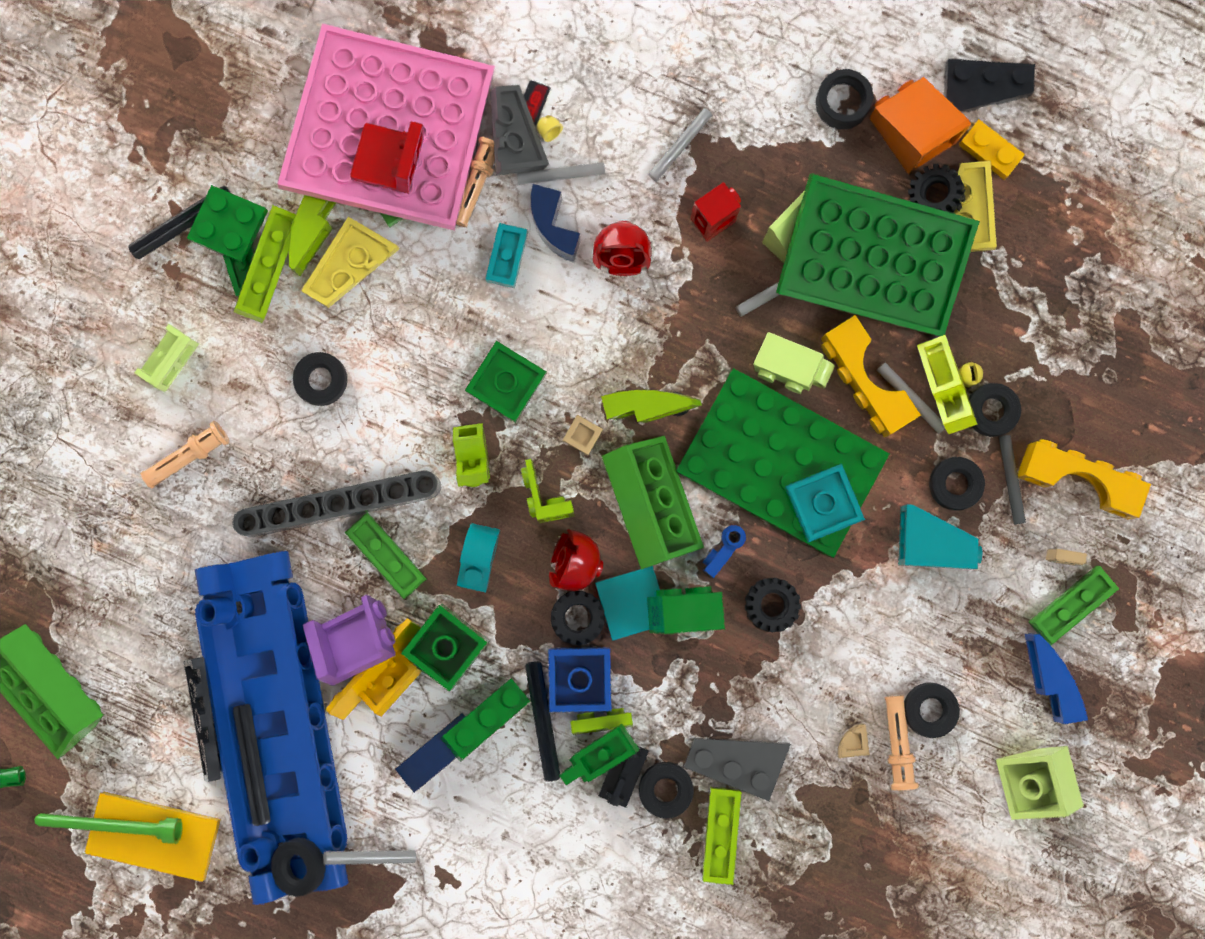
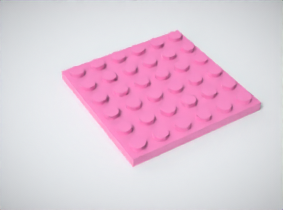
(387, 85)

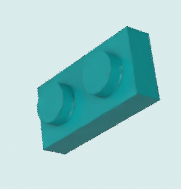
(506, 255)

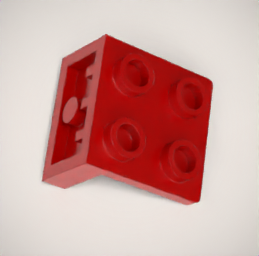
(388, 156)

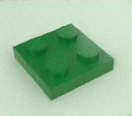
(227, 224)
(506, 381)

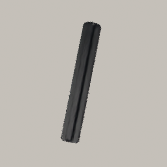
(167, 230)
(542, 721)
(251, 764)

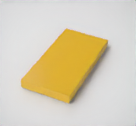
(185, 859)

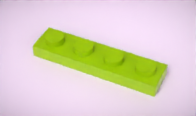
(266, 265)

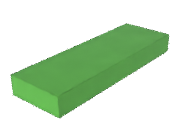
(386, 555)
(1074, 605)

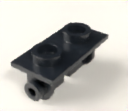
(622, 779)

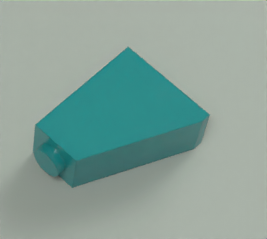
(934, 542)

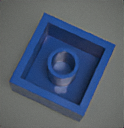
(579, 679)

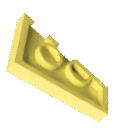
(979, 202)
(347, 261)

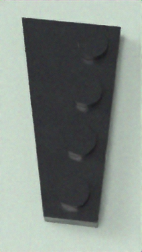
(202, 716)

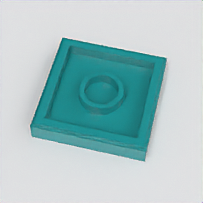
(824, 503)
(626, 601)

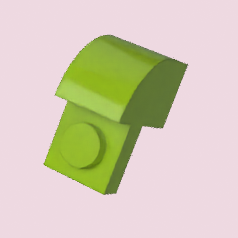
(471, 455)

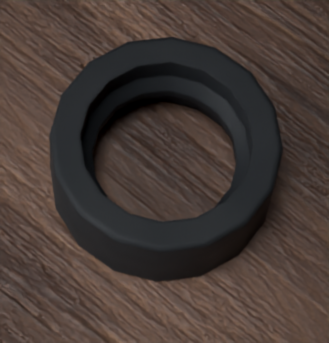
(850, 78)

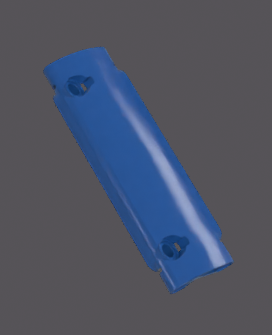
(267, 663)

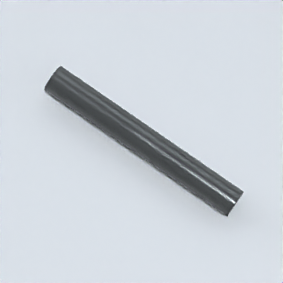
(1012, 479)

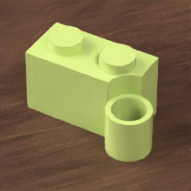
(792, 364)

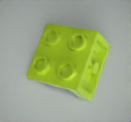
(555, 509)

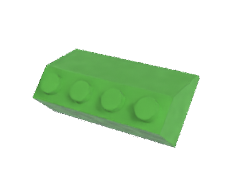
(652, 501)
(45, 692)

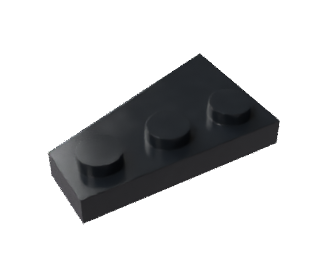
(985, 83)

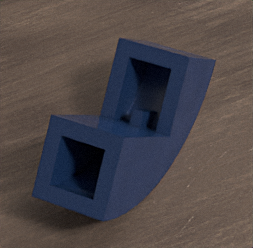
(545, 209)
(428, 759)

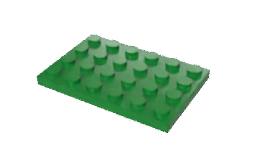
(876, 255)
(764, 441)

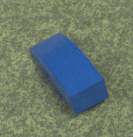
(1054, 680)

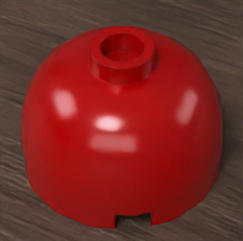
(622, 249)
(576, 562)

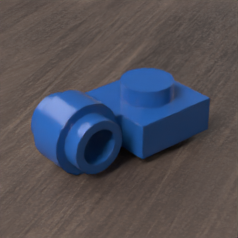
(716, 559)

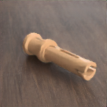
(479, 167)
(196, 447)
(894, 705)

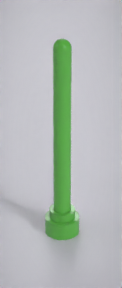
(168, 830)

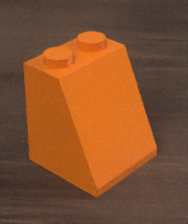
(918, 123)

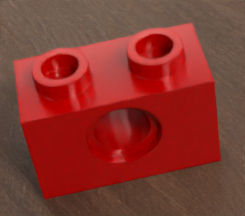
(716, 211)

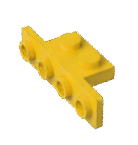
(381, 683)

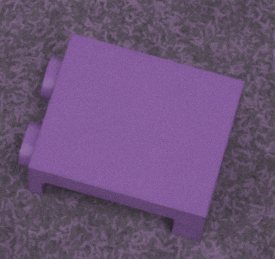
(350, 642)

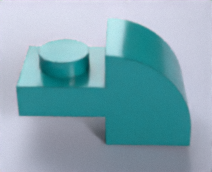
(477, 557)

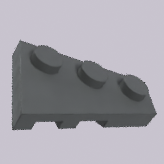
(514, 133)
(740, 764)

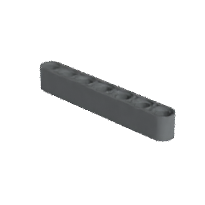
(323, 504)

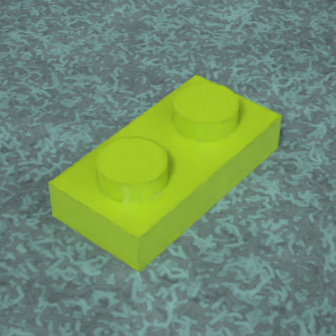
(589, 723)

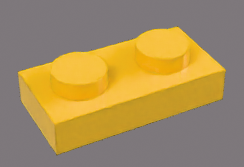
(989, 146)

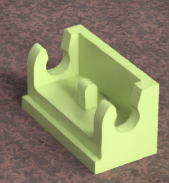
(167, 359)

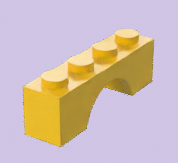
(887, 408)
(1117, 491)

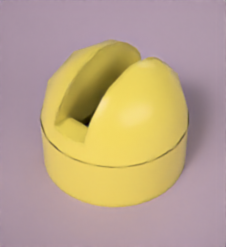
(549, 128)
(966, 374)

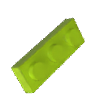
(721, 836)

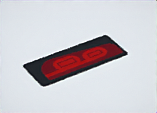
(535, 97)

